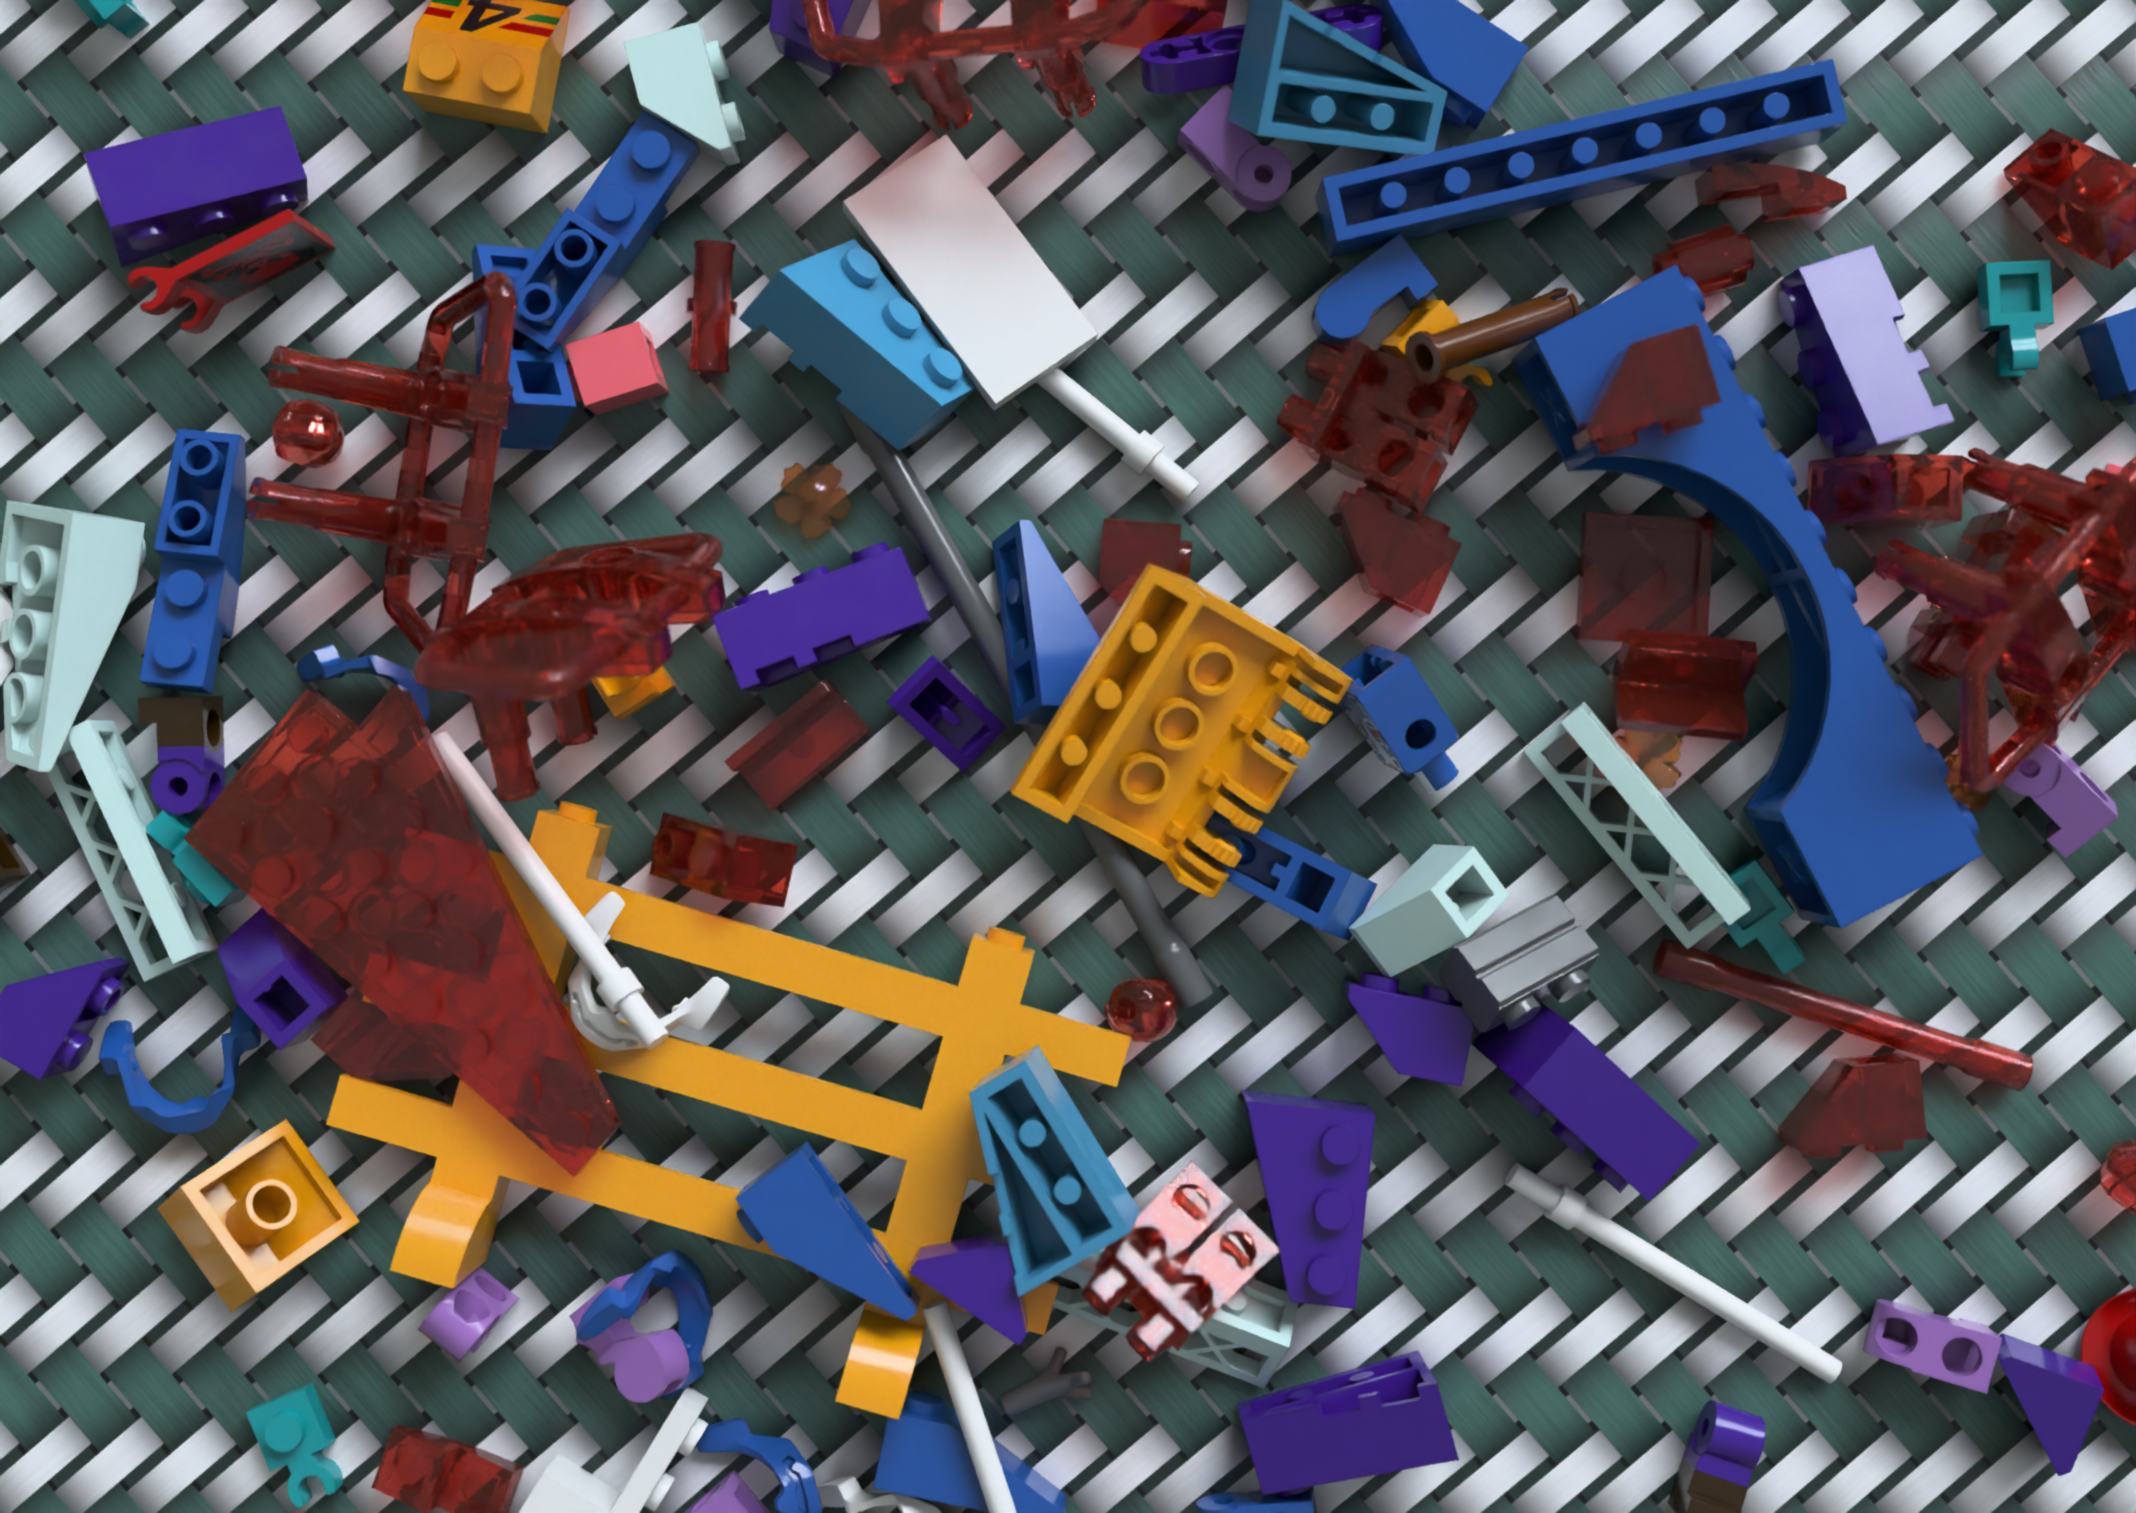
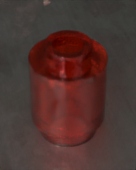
(1712, 258)

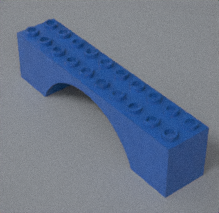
(1854, 792)

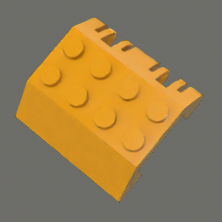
(1177, 723)

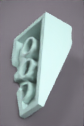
(68, 596)

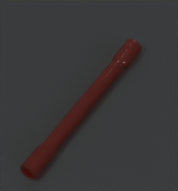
(1971, 1056)

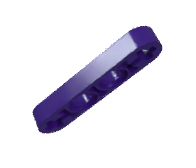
(1213, 55)

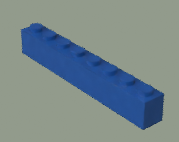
(1580, 158)

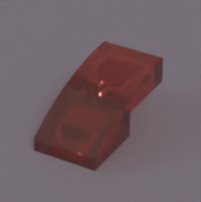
(1782, 189)
(445, 1474)

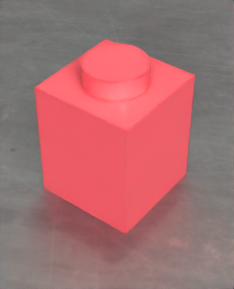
(615, 369)

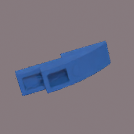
(603, 234)
(201, 561)

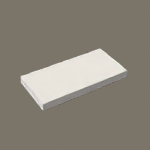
(969, 272)

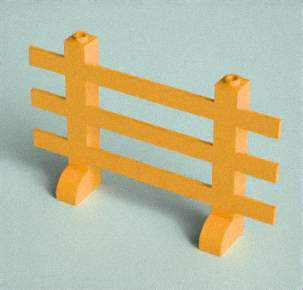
(979, 1023)

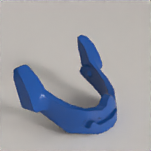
(328, 664)
(197, 1114)
(687, 1283)
(796, 1479)

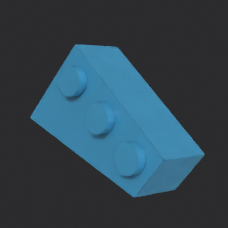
(1327, 88)
(865, 340)
(1048, 1171)

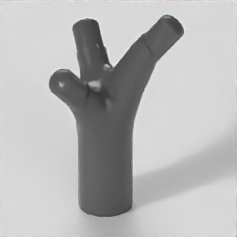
(1047, 1387)

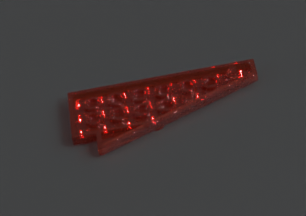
(389, 882)

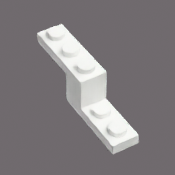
(572, 1489)

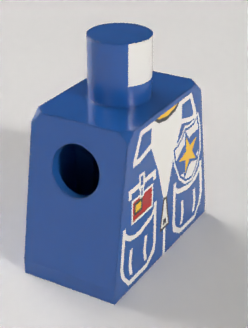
(1399, 716)

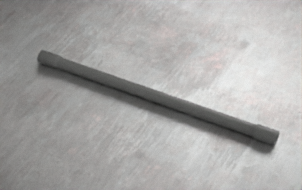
(1169, 952)

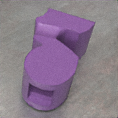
(644, 1362)

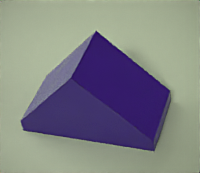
(946, 713)
(978, 1278)
(2055, 1394)

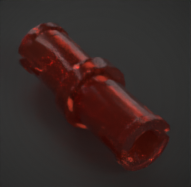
(711, 306)

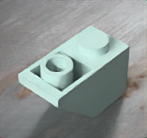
(680, 85)
(1429, 908)

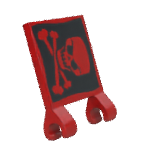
(233, 268)

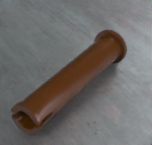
(1435, 353)

